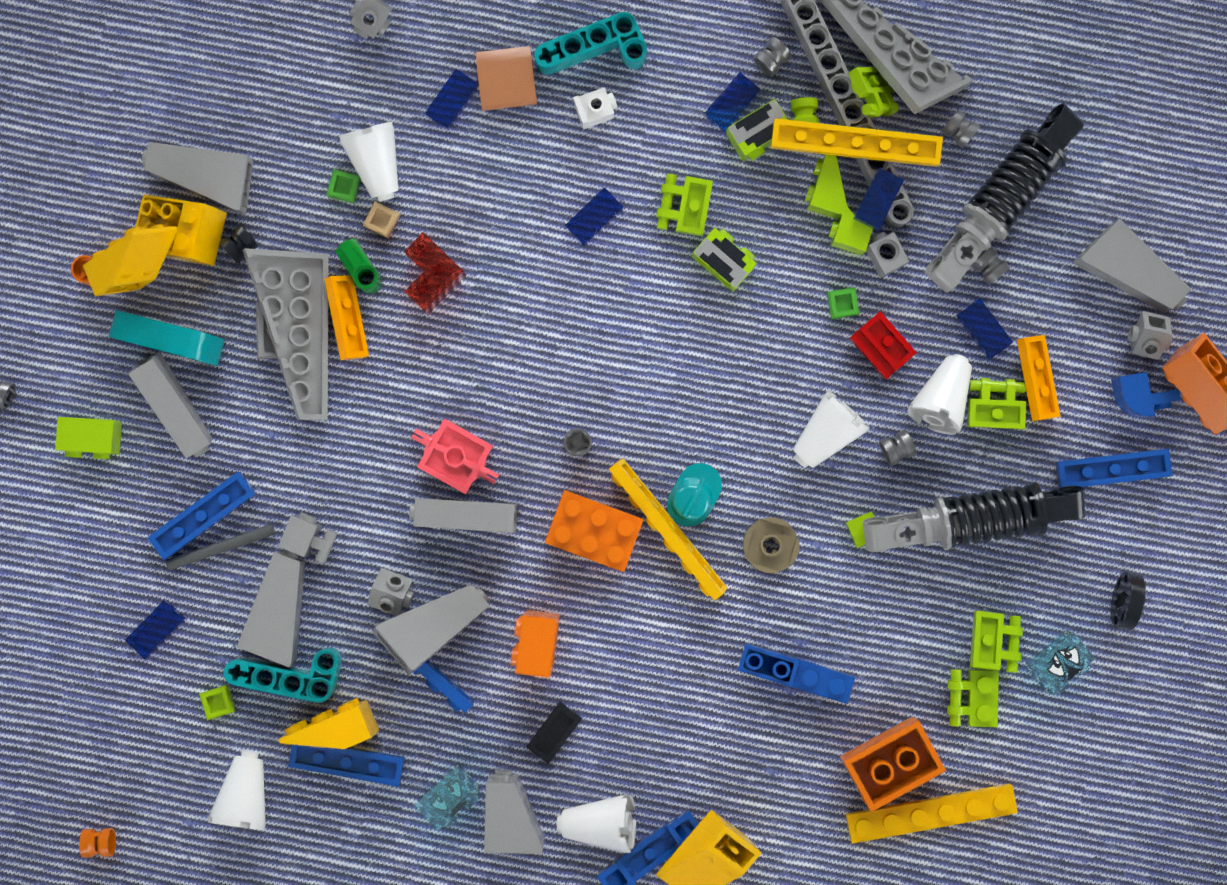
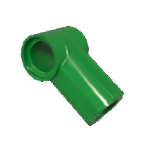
(358, 265)

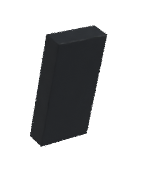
(554, 732)

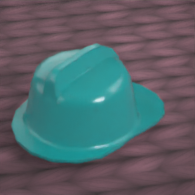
(694, 494)

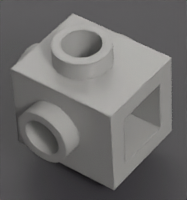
(380, 12)
(1150, 335)
(390, 592)

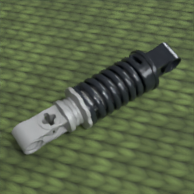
(1006, 195)
(977, 517)

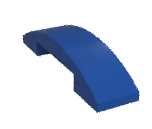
(649, 852)

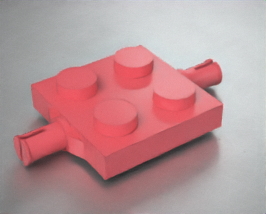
(455, 456)

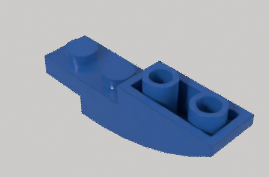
(796, 673)

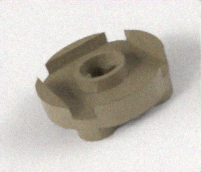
(778, 559)

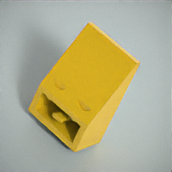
(197, 226)
(130, 261)
(339, 730)
(710, 855)

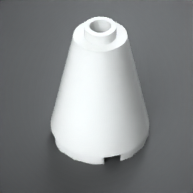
(374, 158)
(944, 396)
(828, 431)
(242, 794)
(601, 823)

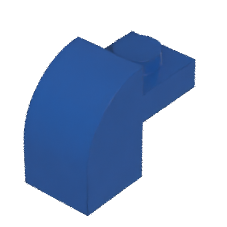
(1135, 397)

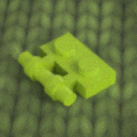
(877, 92)
(693, 207)
(996, 413)
(987, 641)
(982, 698)

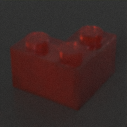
(438, 276)

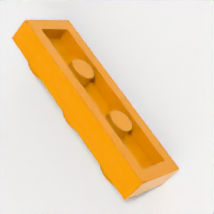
(346, 317)
(1038, 378)

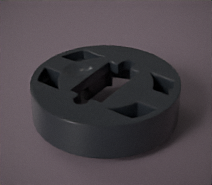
(1127, 601)

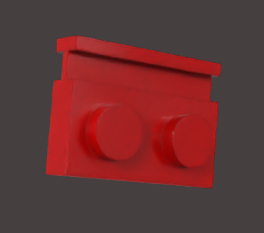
(882, 345)

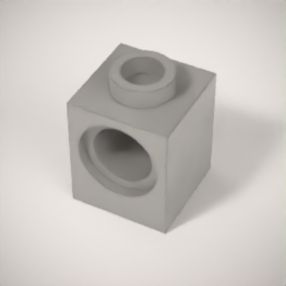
(882, 265)

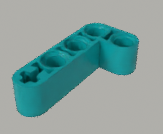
(590, 49)
(166, 337)
(282, 673)

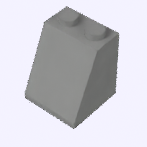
(510, 817)

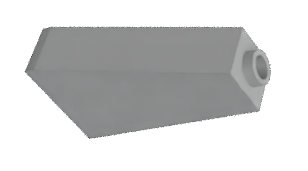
(207, 173)
(1133, 267)
(171, 405)
(464, 515)
(276, 612)
(428, 628)

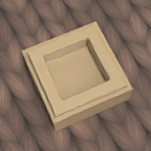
(381, 220)

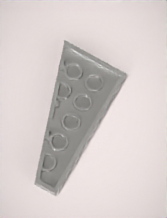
(898, 55)
(296, 315)

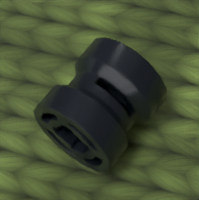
(237, 242)

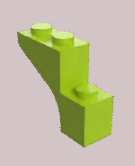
(829, 199)

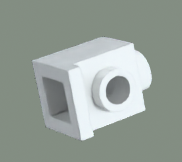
(590, 116)

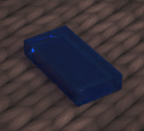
(451, 99)
(732, 102)
(878, 199)
(594, 216)
(984, 329)
(155, 629)

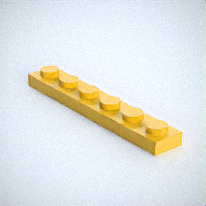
(856, 142)
(673, 536)
(931, 813)

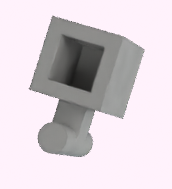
(302, 537)

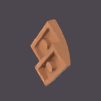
(506, 78)

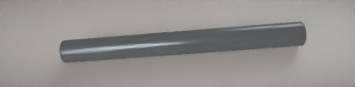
(220, 547)

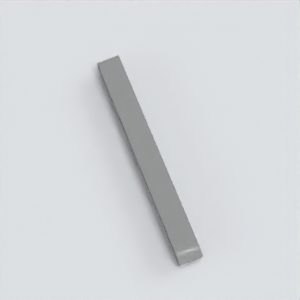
(839, 103)

